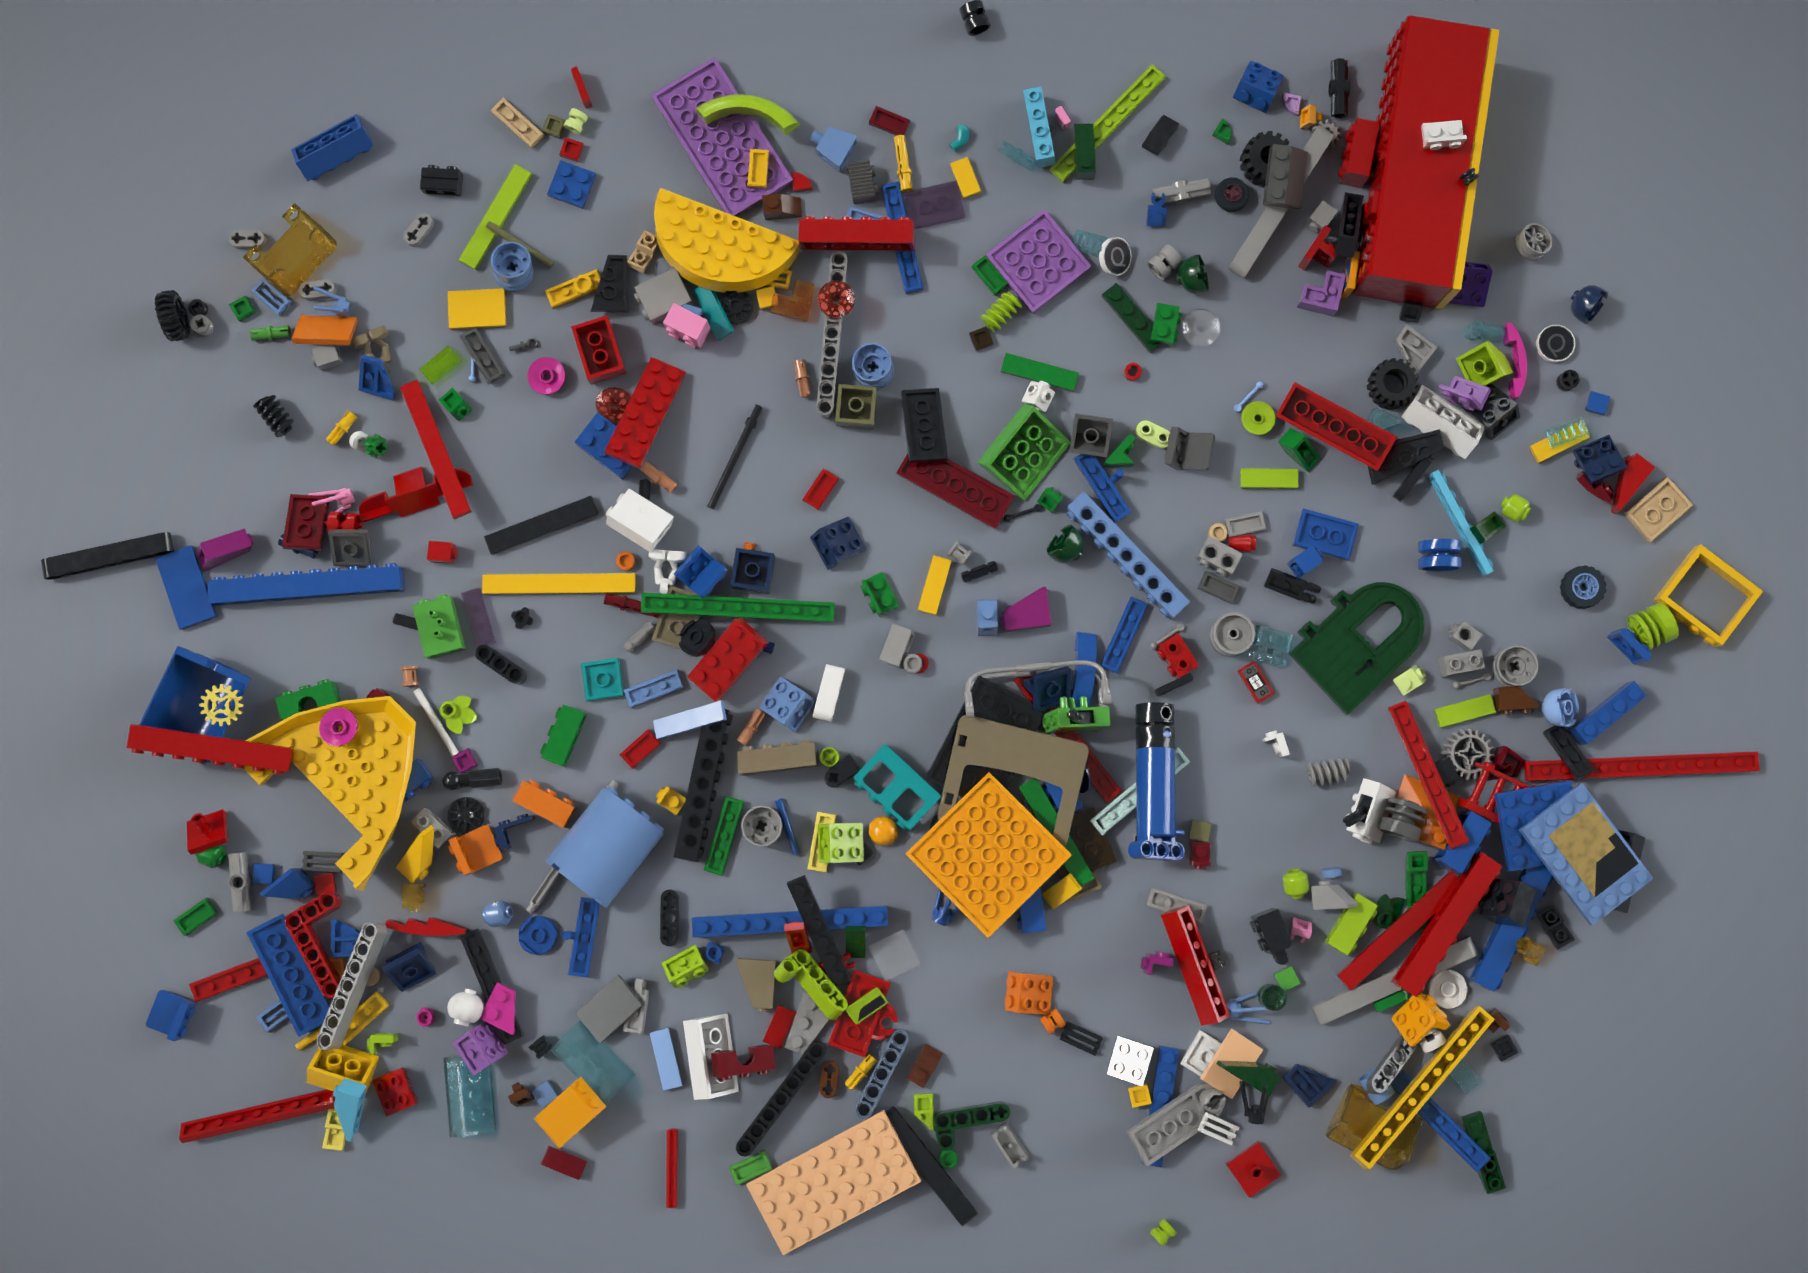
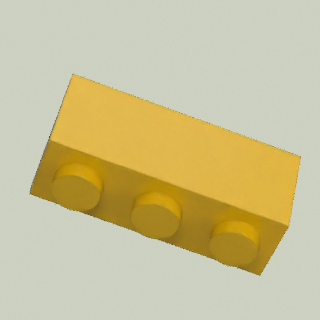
(331, 1067)

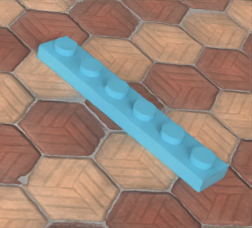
(1458, 519)

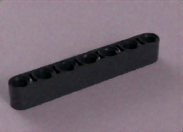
(107, 555)
(776, 1107)
(932, 1170)

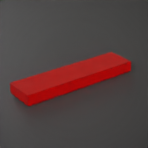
(227, 979)

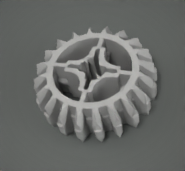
(1468, 745)

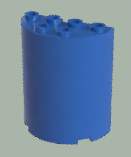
(180, 692)

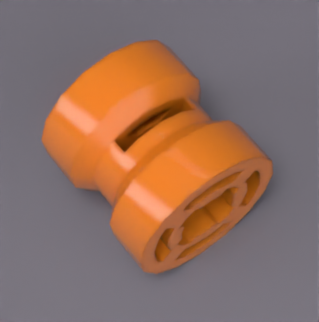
(1048, 1023)

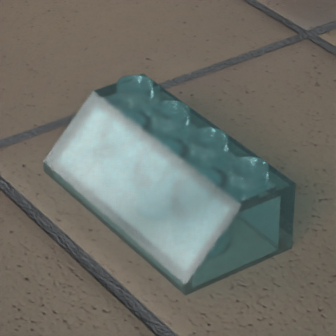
(593, 1062)
(468, 1099)

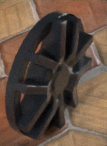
(736, 306)
(465, 814)

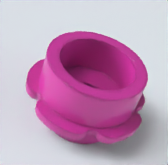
(420, 1017)

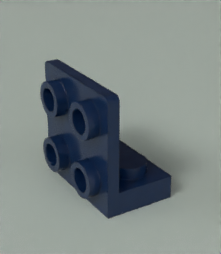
(837, 542)

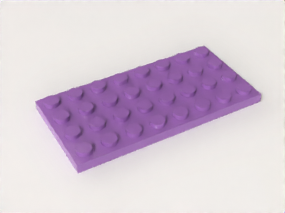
(723, 146)

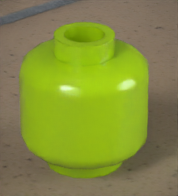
(1515, 508)
(1295, 883)

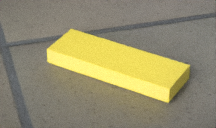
(822, 818)

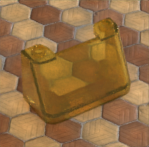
(1358, 1116)

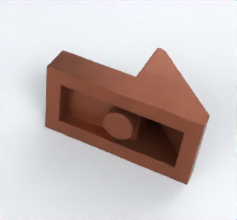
(924, 1065)

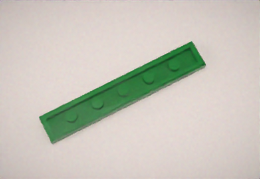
(1047, 817)

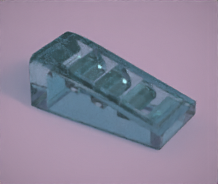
(1093, 237)
(1581, 424)

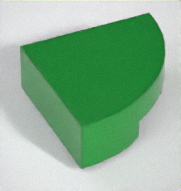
(1223, 132)

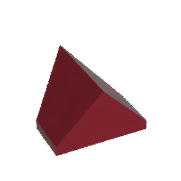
(1506, 762)

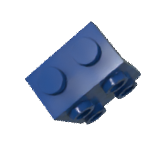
(1258, 86)
(700, 572)
(171, 1015)

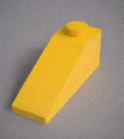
(418, 857)

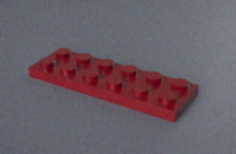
(959, 488)

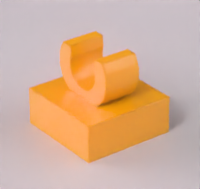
(1309, 116)

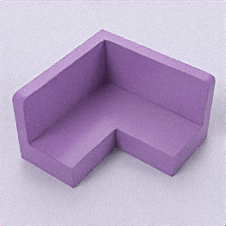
(1324, 299)

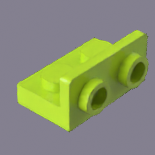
(685, 967)

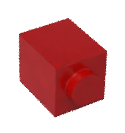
(442, 552)

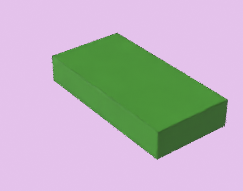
(750, 1167)

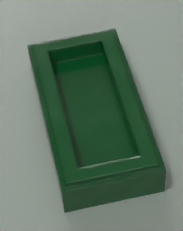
(1487, 527)
(855, 941)

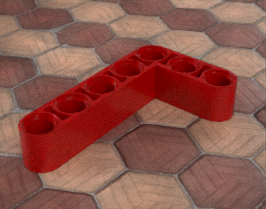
(314, 943)

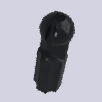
(474, 778)

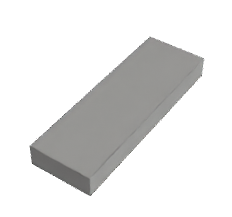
(1166, 901)

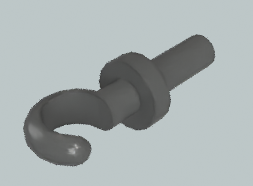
(522, 345)

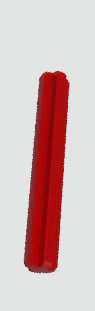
(671, 1168)

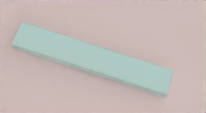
(1127, 801)

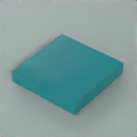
(602, 679)

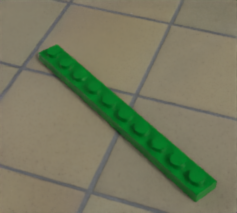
(737, 607)

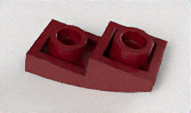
(1599, 490)
(563, 1162)

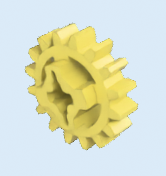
(215, 698)

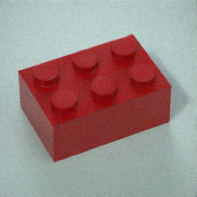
(1358, 152)
(598, 350)

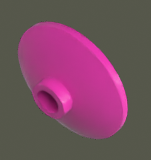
(542, 367)
(330, 726)

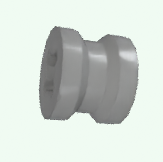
(203, 329)

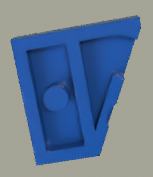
(342, 939)

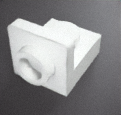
(1280, 746)

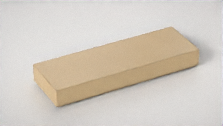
(517, 123)

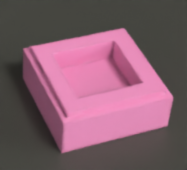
(1062, 118)

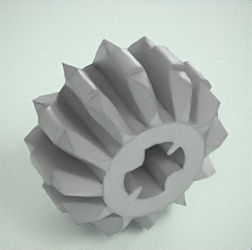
(1335, 130)

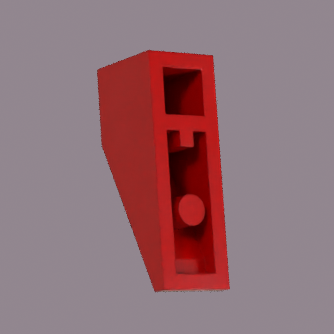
(1630, 480)

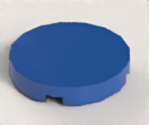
(538, 935)

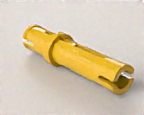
(904, 171)

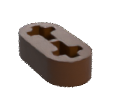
(824, 1077)

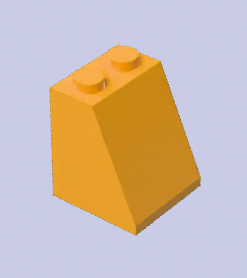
(570, 1112)

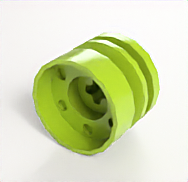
(1653, 626)

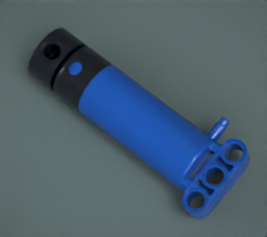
(1155, 784)

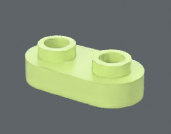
(1153, 435)

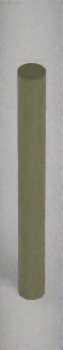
(508, 237)

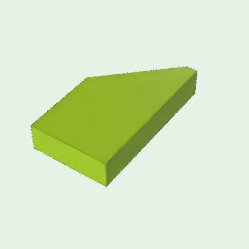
(924, 1109)

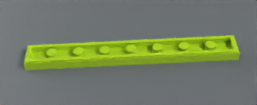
(1112, 118)

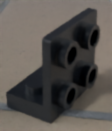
(1496, 413)

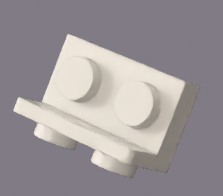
(1443, 134)

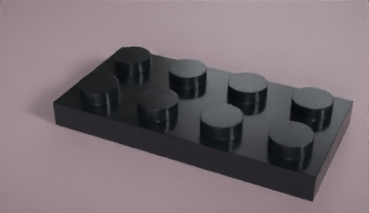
(924, 425)

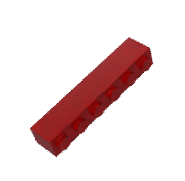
(1195, 965)

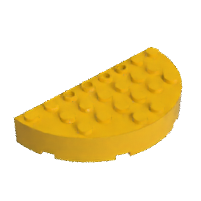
(719, 248)

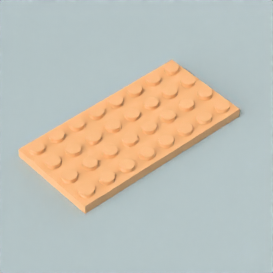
(833, 1182)

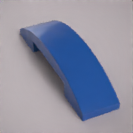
(1084, 675)

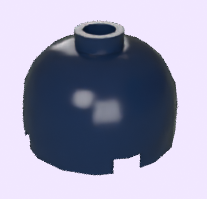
(1587, 302)

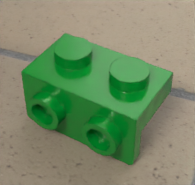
(1165, 324)

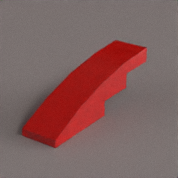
(433, 927)

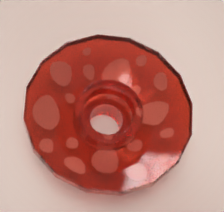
(834, 290)
(612, 397)

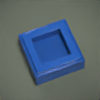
(1597, 403)
(263, 873)

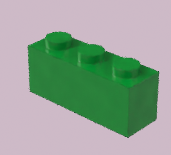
(563, 735)

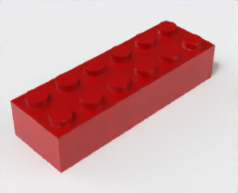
(857, 234)
(1336, 426)

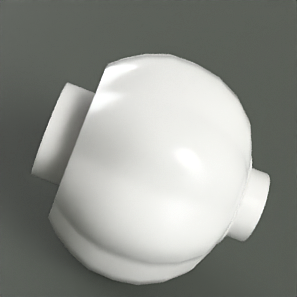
(465, 1007)

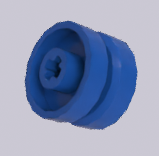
(1440, 555)

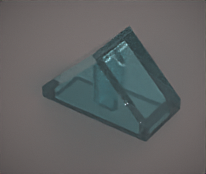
(1382, 418)

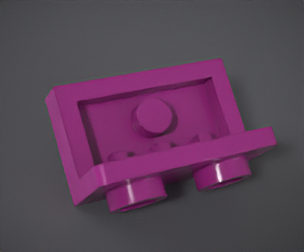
(1159, 958)

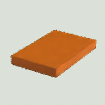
(324, 330)

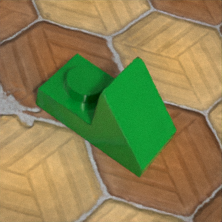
(1118, 458)

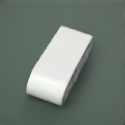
(828, 693)

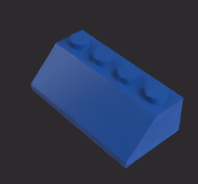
(332, 148)

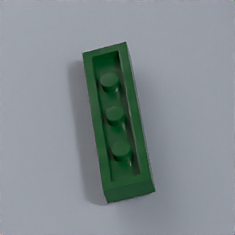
(1130, 315)

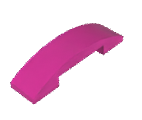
(1519, 359)

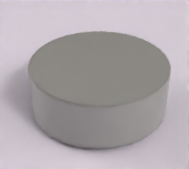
(912, 663)

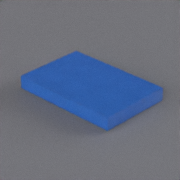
(1327, 533)

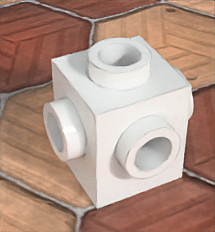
(1038, 395)

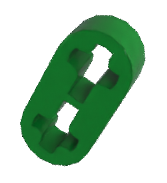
(1390, 1000)

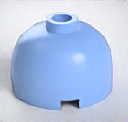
(1560, 707)

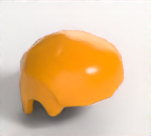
(883, 831)

